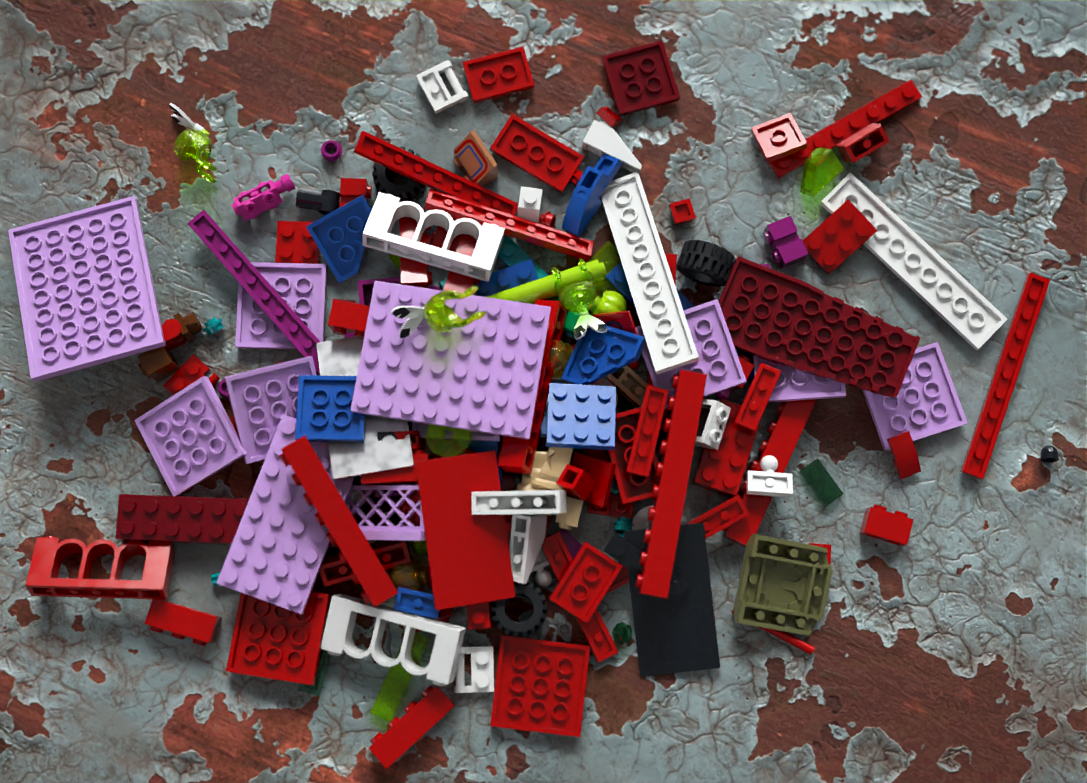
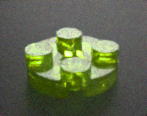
(447, 448)

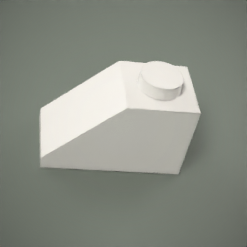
(530, 204)

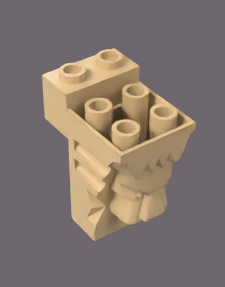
(544, 476)

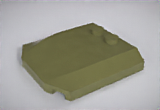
(782, 585)

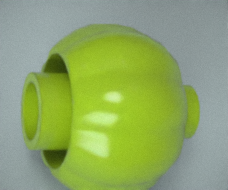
(609, 302)

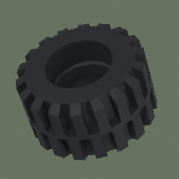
(405, 192)
(705, 263)
(527, 627)

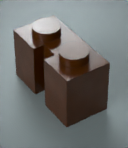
(158, 363)

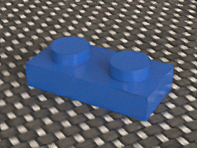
(416, 603)

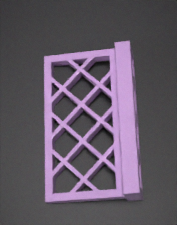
(391, 531)

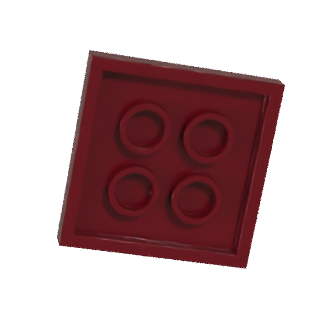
(640, 78)

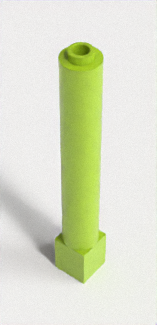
(545, 287)

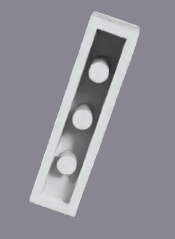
(519, 502)

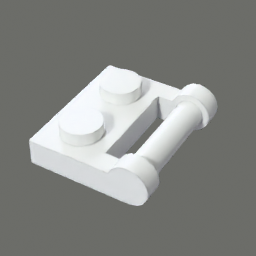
(436, 90)
(481, 670)

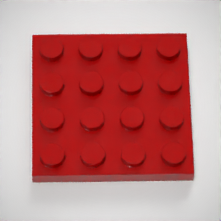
(278, 641)
(540, 686)

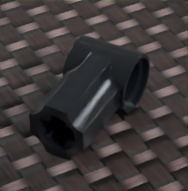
(323, 201)

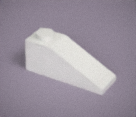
(605, 140)
(525, 543)

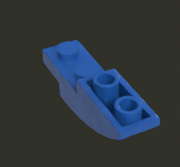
(586, 195)

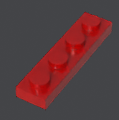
(647, 431)

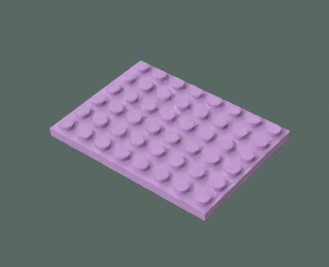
(85, 289)
(458, 379)

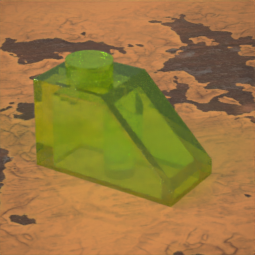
(819, 171)

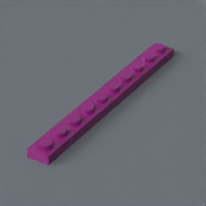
(256, 285)

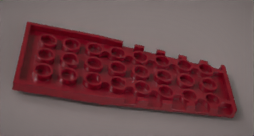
(812, 331)

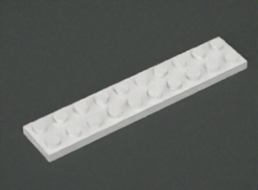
(920, 265)
(648, 274)

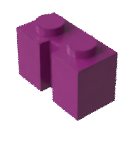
(785, 242)

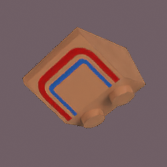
(475, 160)

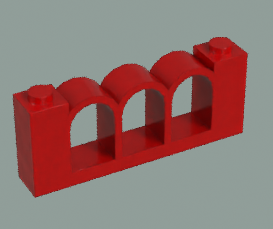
(50, 553)

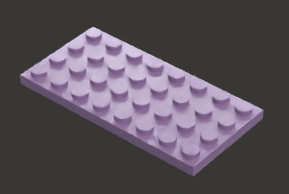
(279, 537)

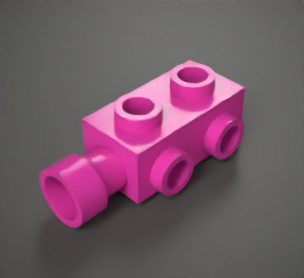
(262, 201)

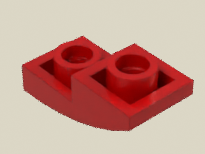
(904, 455)
(613, 508)

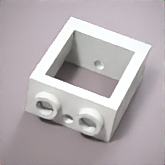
(717, 417)

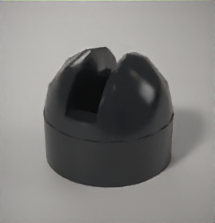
(1049, 454)

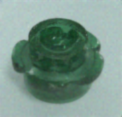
(622, 633)

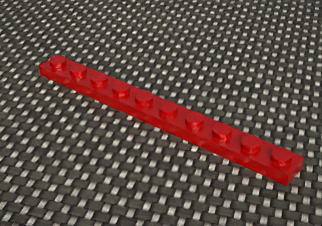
(1005, 376)

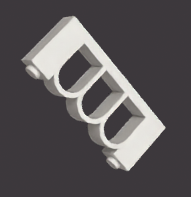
(389, 209)
(339, 637)

